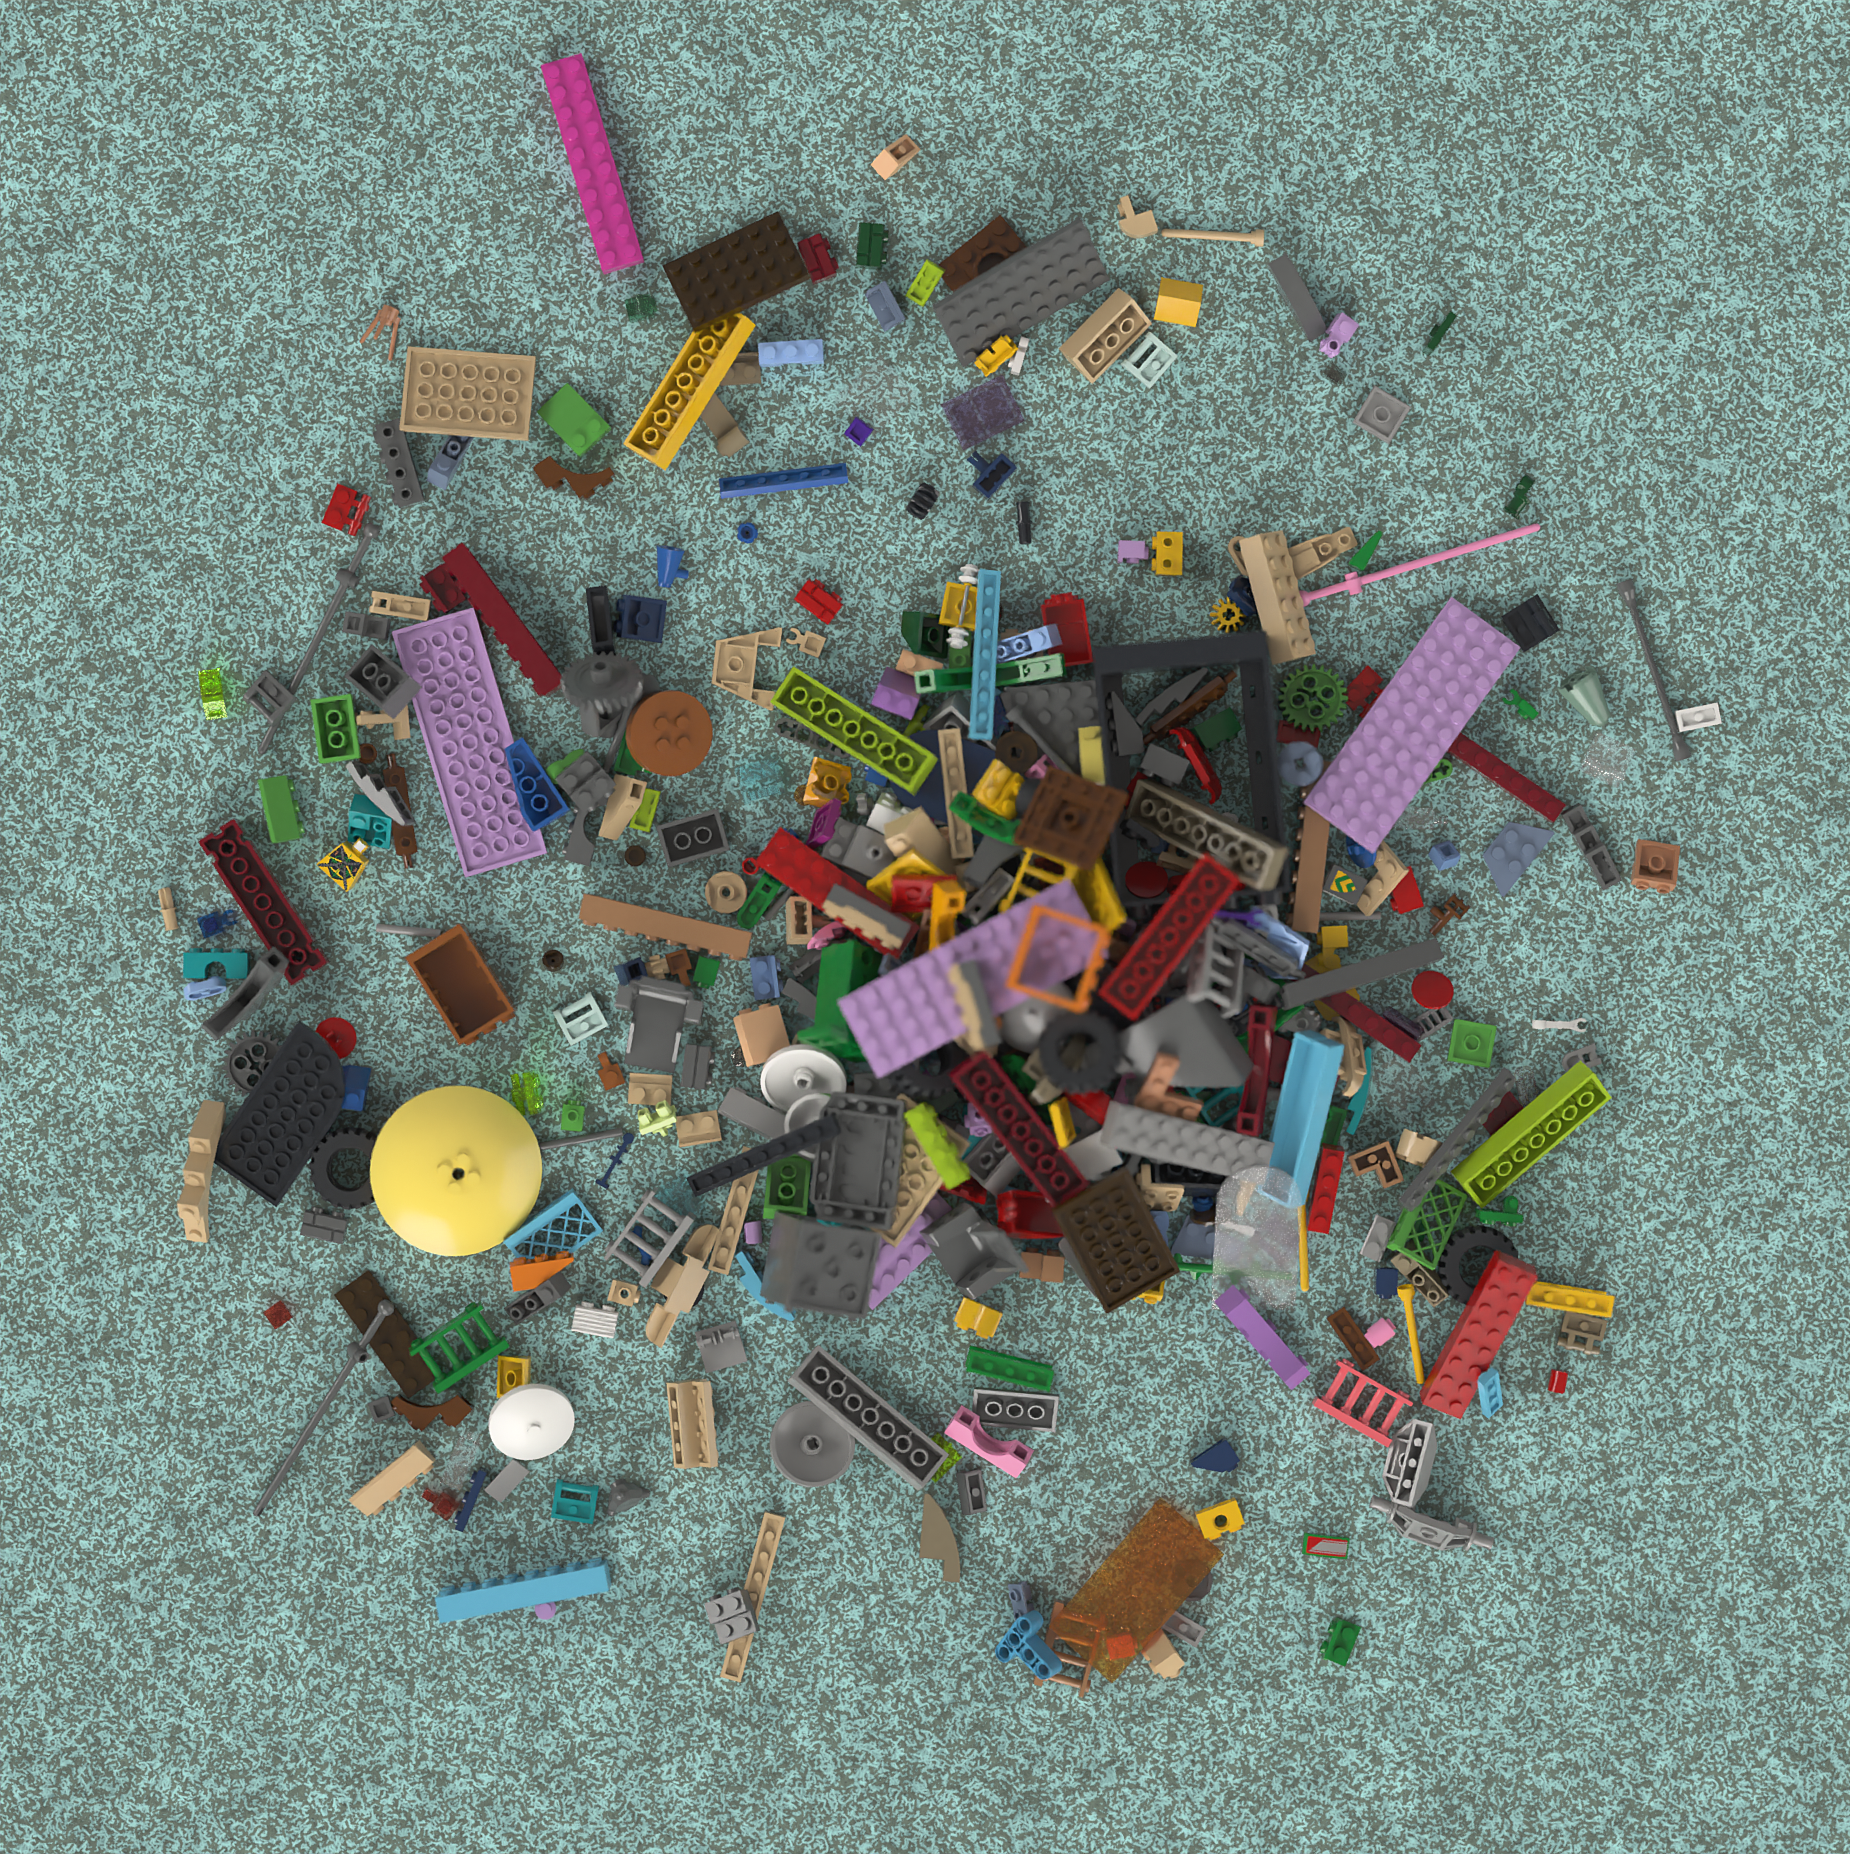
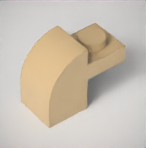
(1135, 225)

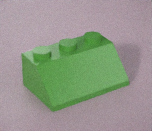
(335, 729)
(281, 809)

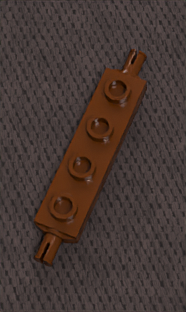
(1189, 708)
(403, 836)

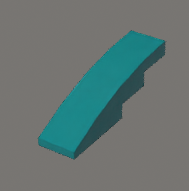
(1360, 1098)

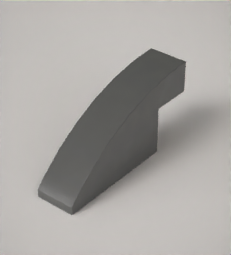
(1297, 297)

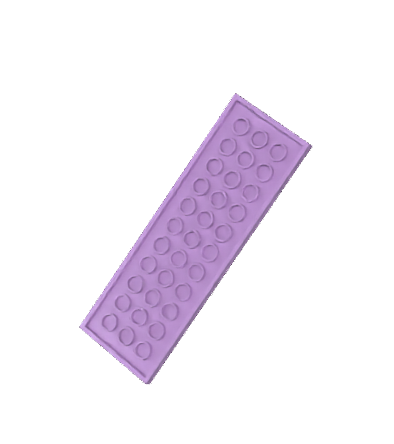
(1411, 725)
(467, 740)
(916, 1004)

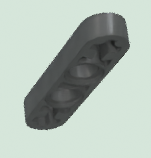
(812, 741)

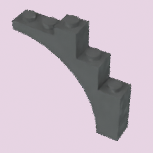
(988, 859)

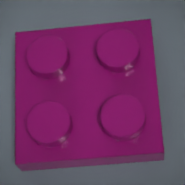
(823, 824)

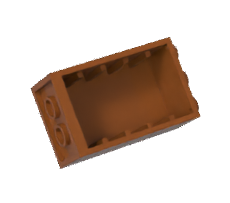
(462, 984)

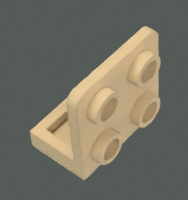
(1157, 1196)

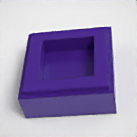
(858, 431)

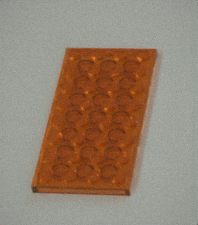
(1136, 1590)

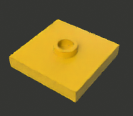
(1062, 1121)

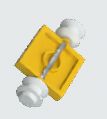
(960, 606)

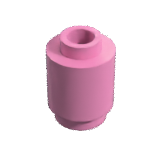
(1380, 1332)

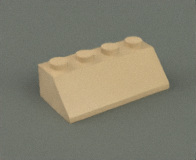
(1105, 335)
(919, 833)
(392, 1479)

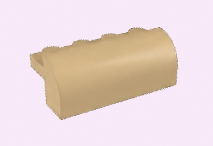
(692, 1423)

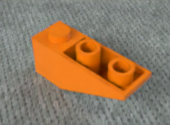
(533, 1272)

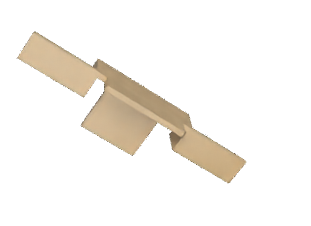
(680, 1283)

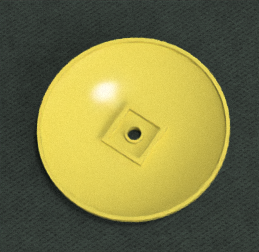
(451, 1131)

